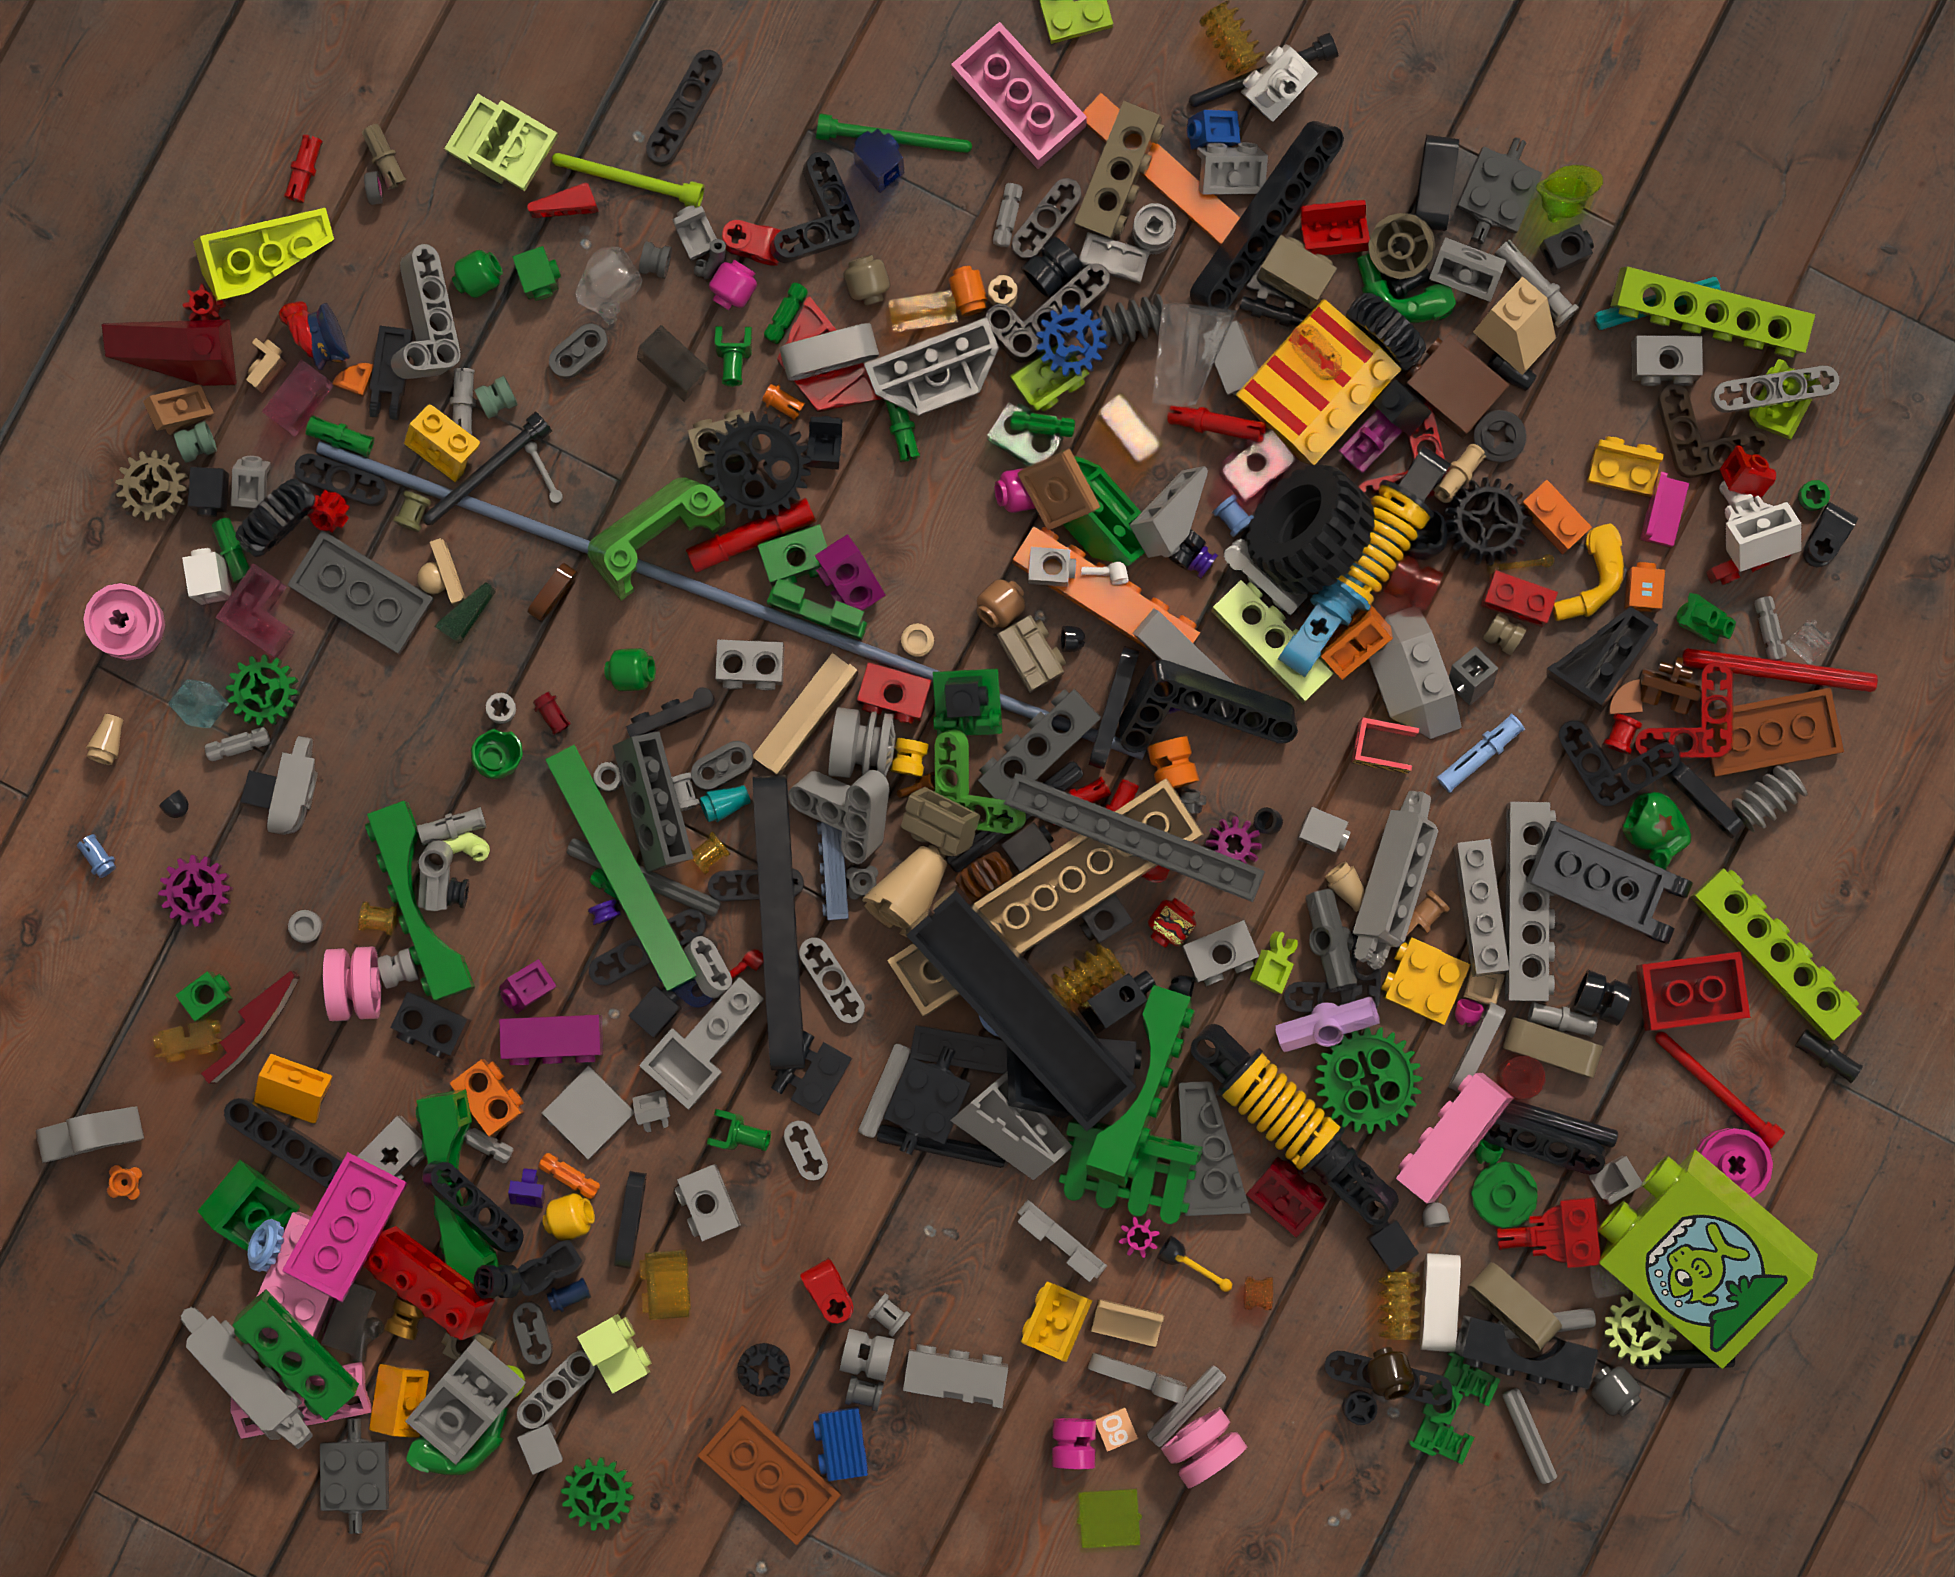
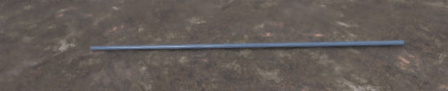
(688, 584)

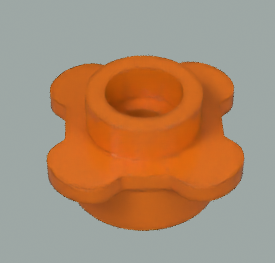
(115, 1182)

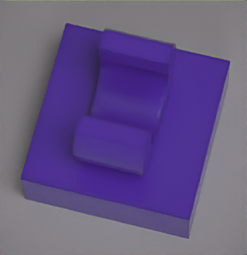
(527, 1191)

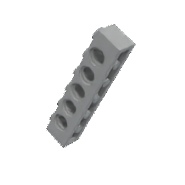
(1518, 985)

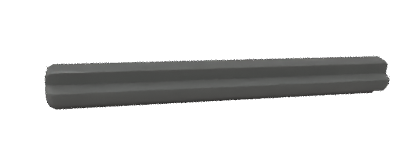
(656, 882)

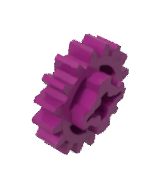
(195, 905)

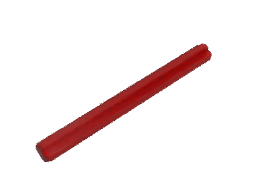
(1783, 670)

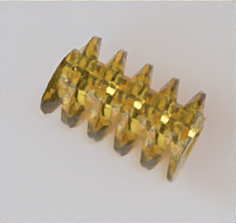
(1230, 37)
(1087, 975)
(1399, 1305)

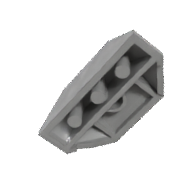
(936, 369)
(1415, 677)

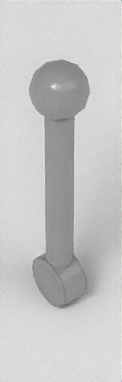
(555, 495)

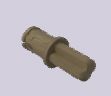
(383, 156)

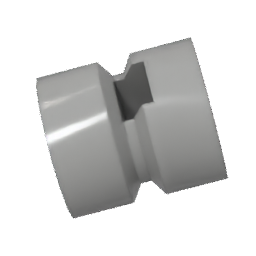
(1154, 228)
(878, 1358)

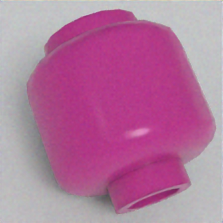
(733, 285)
(1012, 493)

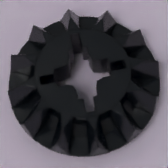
(1514, 433)
(777, 1362)

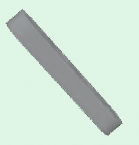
(1774, 388)

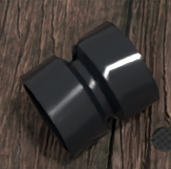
(1056, 263)
(1591, 994)

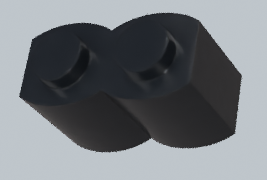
(555, 1263)

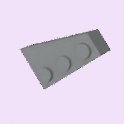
(1015, 1134)
(956, 1375)

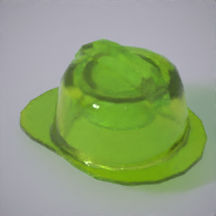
(1568, 190)

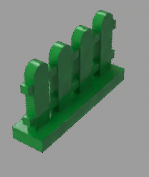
(1140, 1195)

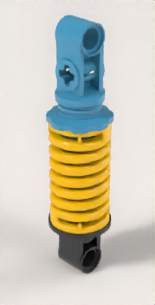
(1396, 515)

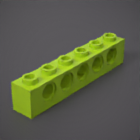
(1794, 324)
(1843, 1005)

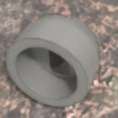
(1435, 1215)

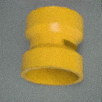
(904, 763)

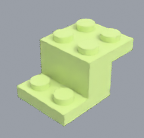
(501, 142)

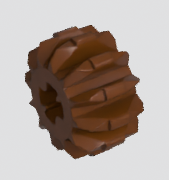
(984, 876)

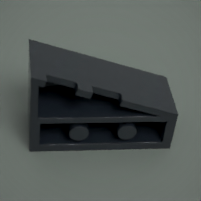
(1605, 659)

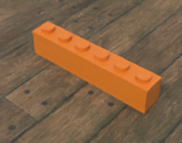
(1113, 604)

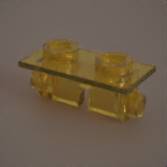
(922, 311)
(201, 1038)

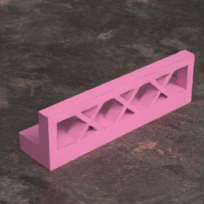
(356, 1370)

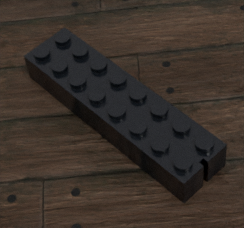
(1021, 1007)

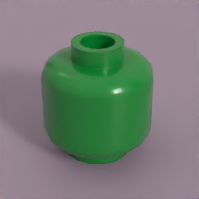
(477, 273)
(630, 669)

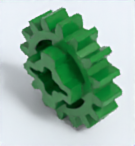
(249, 695)
(582, 1492)

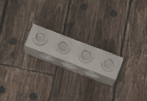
(1481, 908)

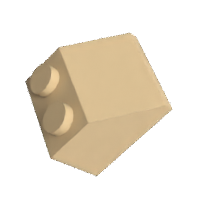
(1519, 326)

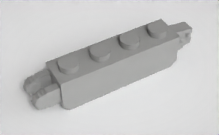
(1395, 880)
(244, 1379)

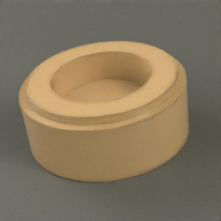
(917, 640)

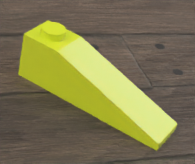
(252, 254)

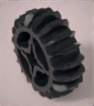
(1387, 329)
(275, 517)
(1501, 524)

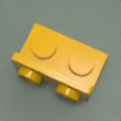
(441, 442)
(1625, 466)

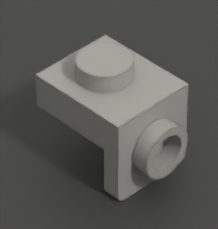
(694, 231)

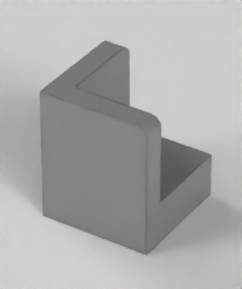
(1615, 1180)
(540, 1448)

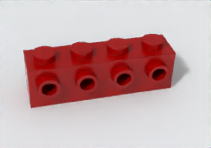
(428, 1283)

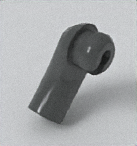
(716, 257)

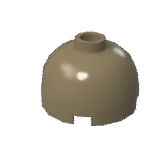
(1401, 245)

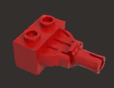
(1566, 1232)

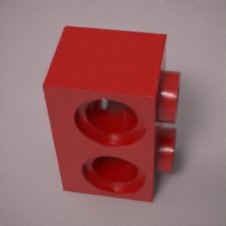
(1519, 598)

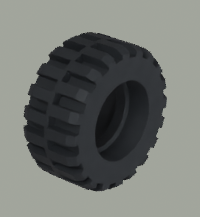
(1310, 529)

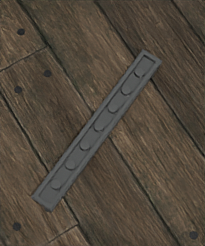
(1134, 837)

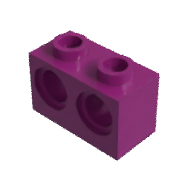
(849, 574)

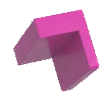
(1664, 511)

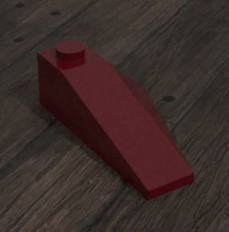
(182, 349)

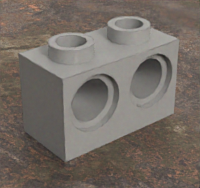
(751, 654)

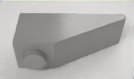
(1171, 514)

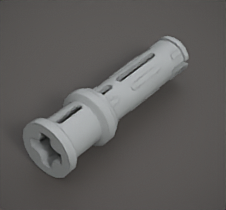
(1520, 266)

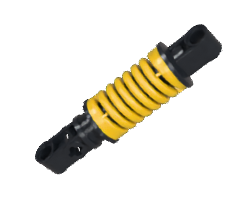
(1311, 1137)

